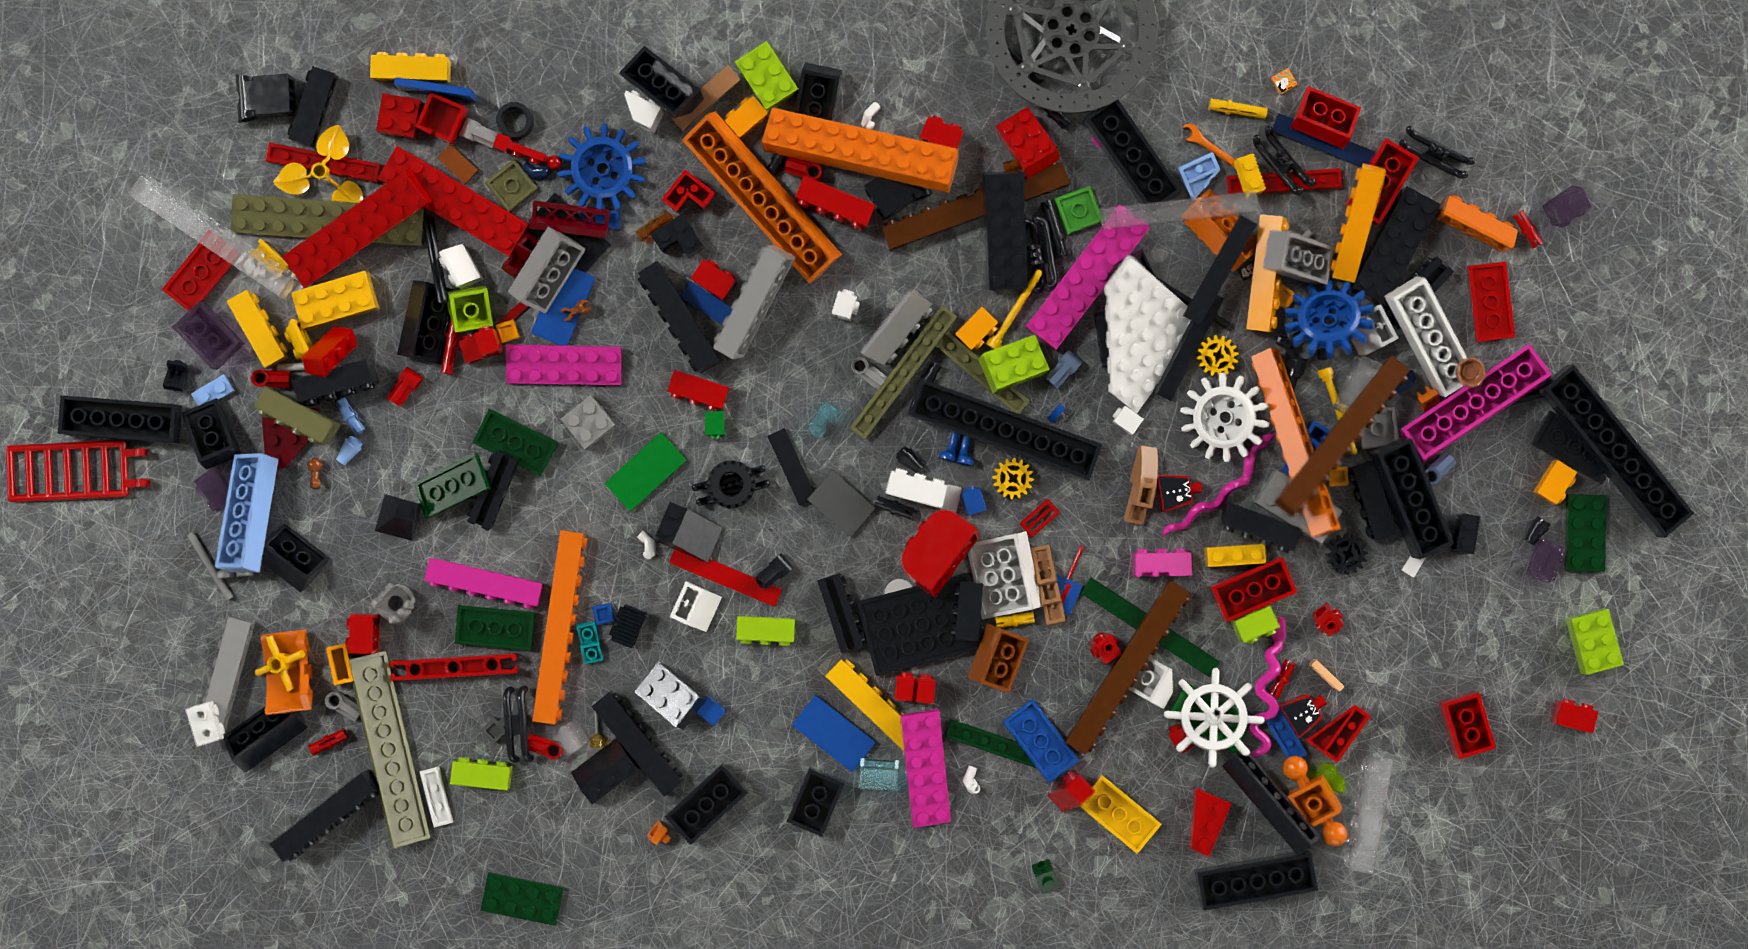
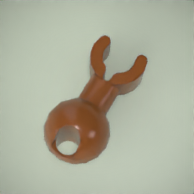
(579, 308)
(314, 466)

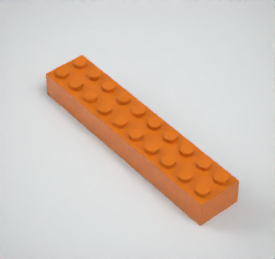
(860, 150)
(761, 196)

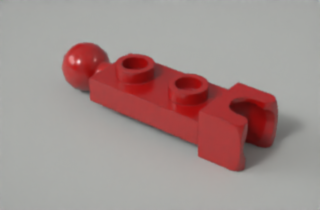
(506, 144)

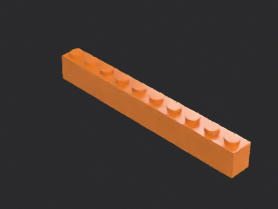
(1292, 435)
(558, 627)

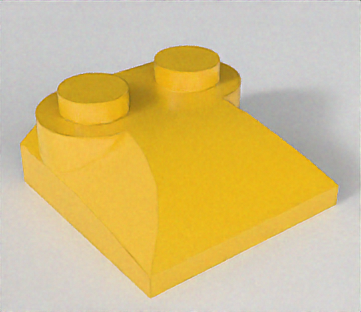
(298, 338)

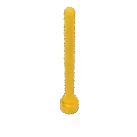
(995, 341)
(1326, 375)

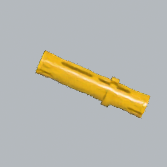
(1237, 108)

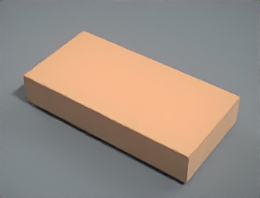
(1326, 675)

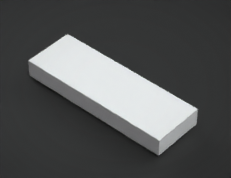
(436, 796)

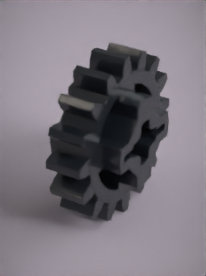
(1349, 545)

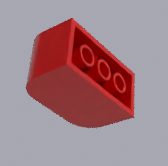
(938, 550)

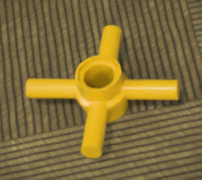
(281, 668)

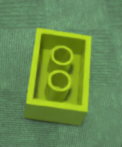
(766, 76)
(1013, 364)
(1594, 641)

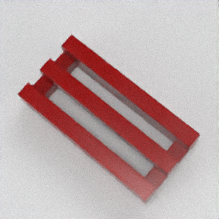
(1027, 528)

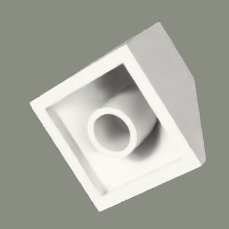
(1154, 683)

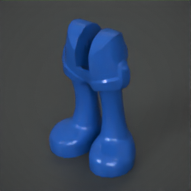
(950, 453)

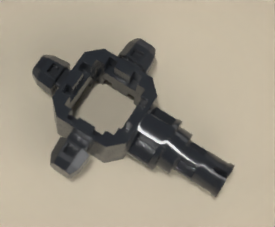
(1297, 365)

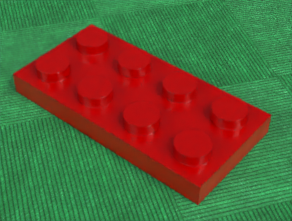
(196, 277)
(1490, 301)

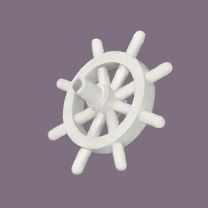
(1214, 717)

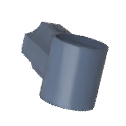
(1066, 365)
(1440, 467)

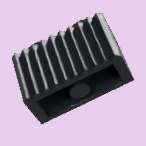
(1465, 533)
(628, 625)

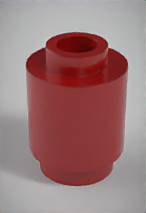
(1177, 735)

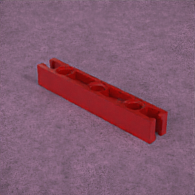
(441, 668)

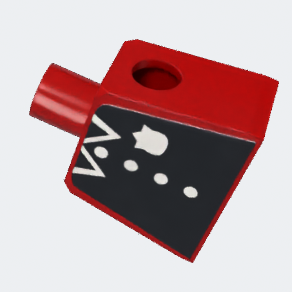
(1176, 491)
(1302, 712)

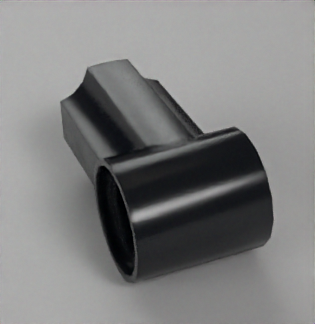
(777, 569)

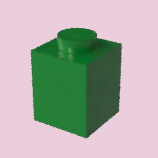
(714, 424)

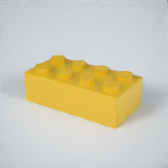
(335, 300)

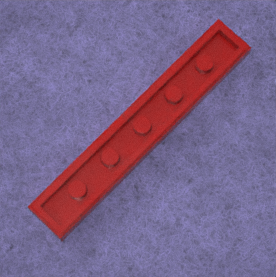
(344, 167)
(1324, 180)
(726, 576)

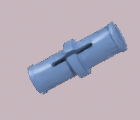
(350, 416)

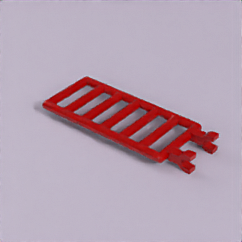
(67, 447)

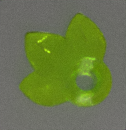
(1334, 779)

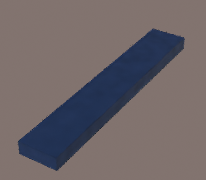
(1351, 153)

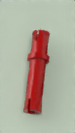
(450, 350)

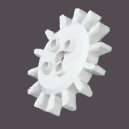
(1208, 424)

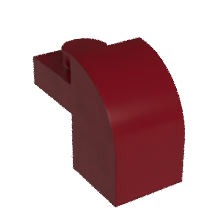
(521, 254)

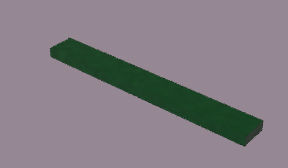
(1133, 616)

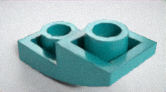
(589, 642)

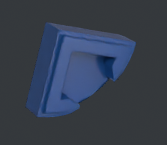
(1056, 413)

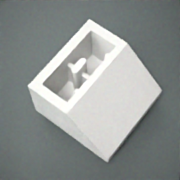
(644, 113)
(461, 266)
(1378, 337)
(695, 606)

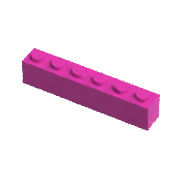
(482, 581)

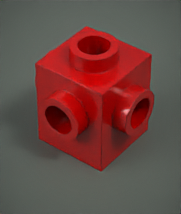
(1328, 619)
(1104, 647)

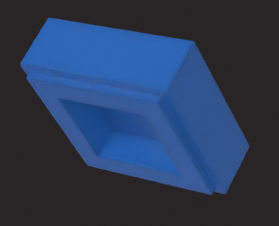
(603, 613)

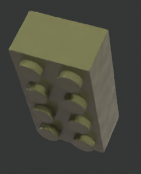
(296, 415)

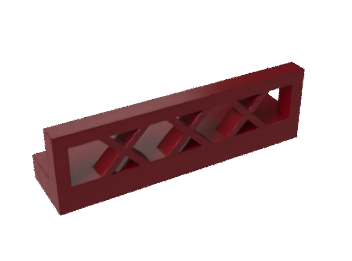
(567, 225)

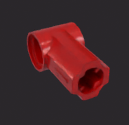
(802, 168)
(278, 379)
(407, 382)
(543, 746)

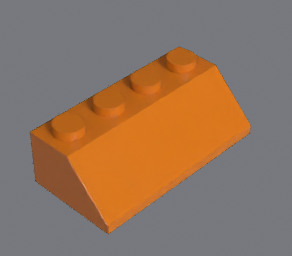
(1477, 224)
(1215, 232)

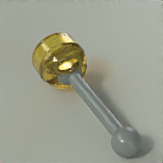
(597, 739)

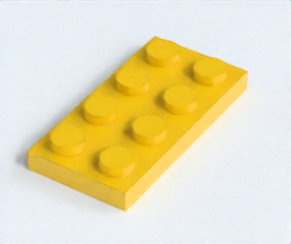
(1120, 815)

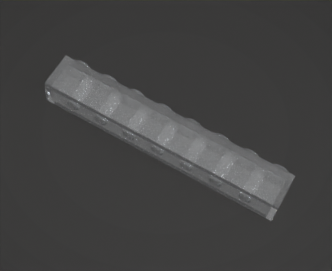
(1178, 210)

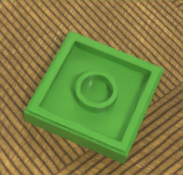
(1078, 210)

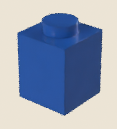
(973, 500)
(711, 711)

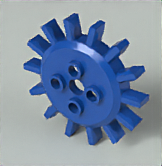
(597, 150)
(1318, 308)

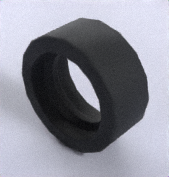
(515, 106)

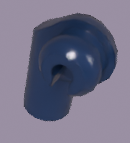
(538, 172)

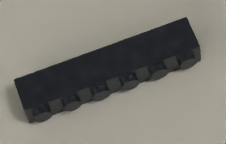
(637, 743)
(1271, 802)

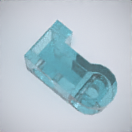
(820, 420)

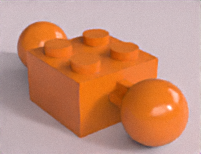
(1315, 800)

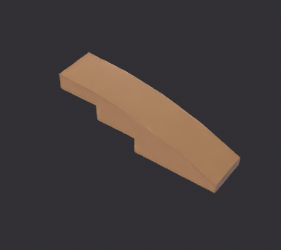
(712, 93)
(1048, 585)

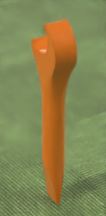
(1198, 138)

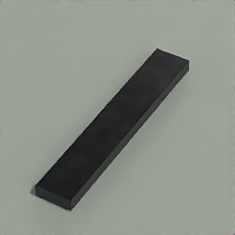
(1219, 270)
(1185, 353)

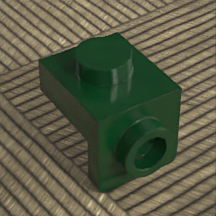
(1045, 876)

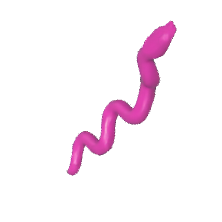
(1226, 489)
(1268, 676)

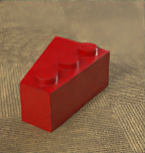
(1339, 734)
(1071, 792)
(1206, 820)

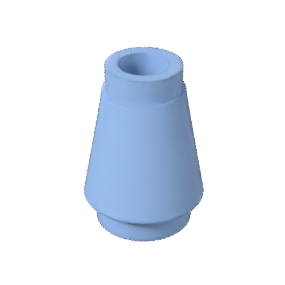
(349, 449)

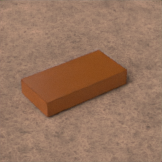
(457, 164)

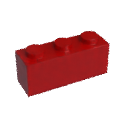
(329, 351)
(698, 390)

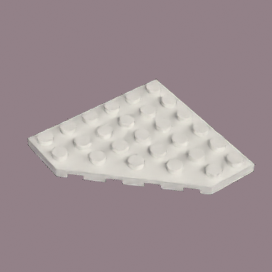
(1142, 332)

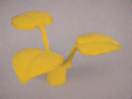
(333, 144)

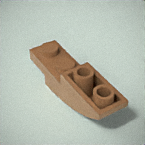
(1144, 484)

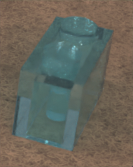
(878, 774)

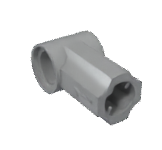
(474, 131)
(869, 374)
(345, 707)

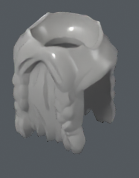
(382, 604)

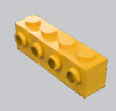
(417, 67)
(257, 328)

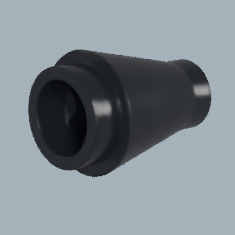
(909, 459)
(1536, 530)

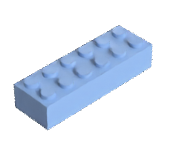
(246, 513)

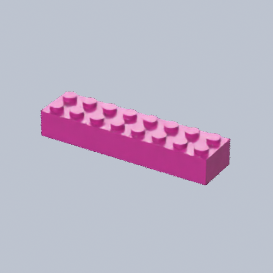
(1083, 284)
(1476, 404)

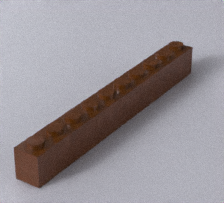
(965, 209)
(1341, 436)
(1127, 666)

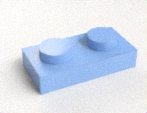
(215, 389)

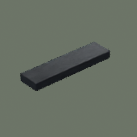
(791, 465)

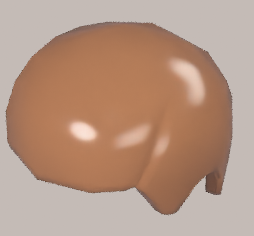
(1470, 372)

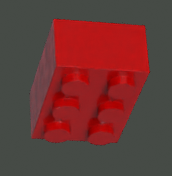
(1326, 117)
(1027, 142)
(1467, 725)

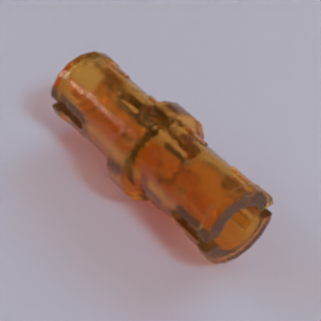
(653, 224)

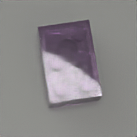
(208, 335)

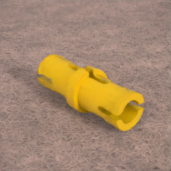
(1015, 619)

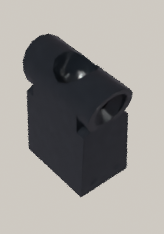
(265, 96)
(893, 196)

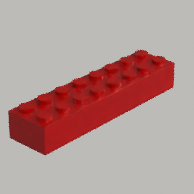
(460, 204)
(357, 228)

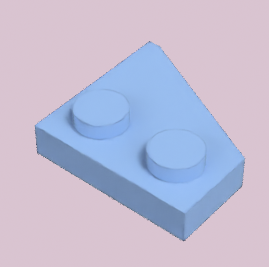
(1198, 173)

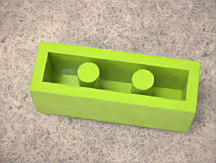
(765, 630)
(481, 773)

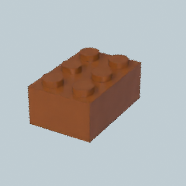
(998, 658)

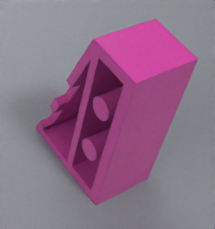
(1161, 563)

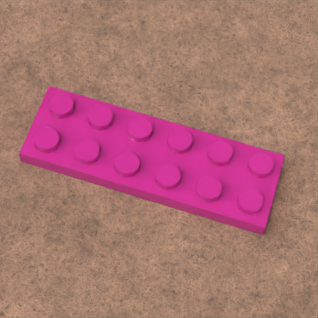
(563, 364)
(925, 768)

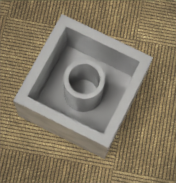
(588, 422)

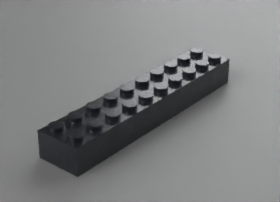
(1004, 429)
(1615, 451)

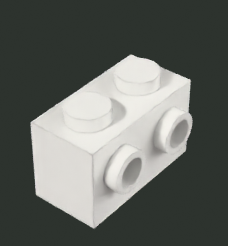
(845, 305)
(205, 723)

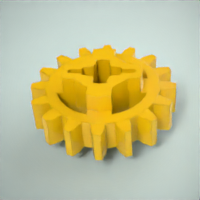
(1213, 368)
(1004, 468)

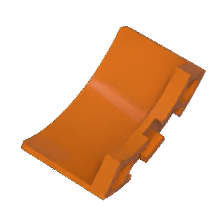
(301, 697)

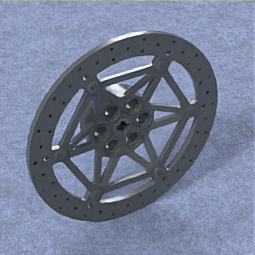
(1083, 81)

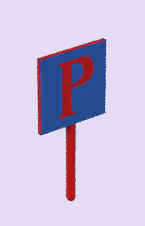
(1068, 589)

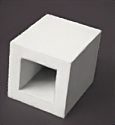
(1127, 420)

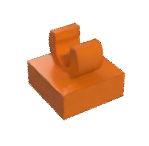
(1428, 400)
(658, 833)

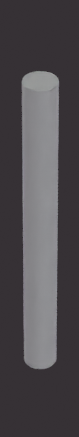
(209, 565)

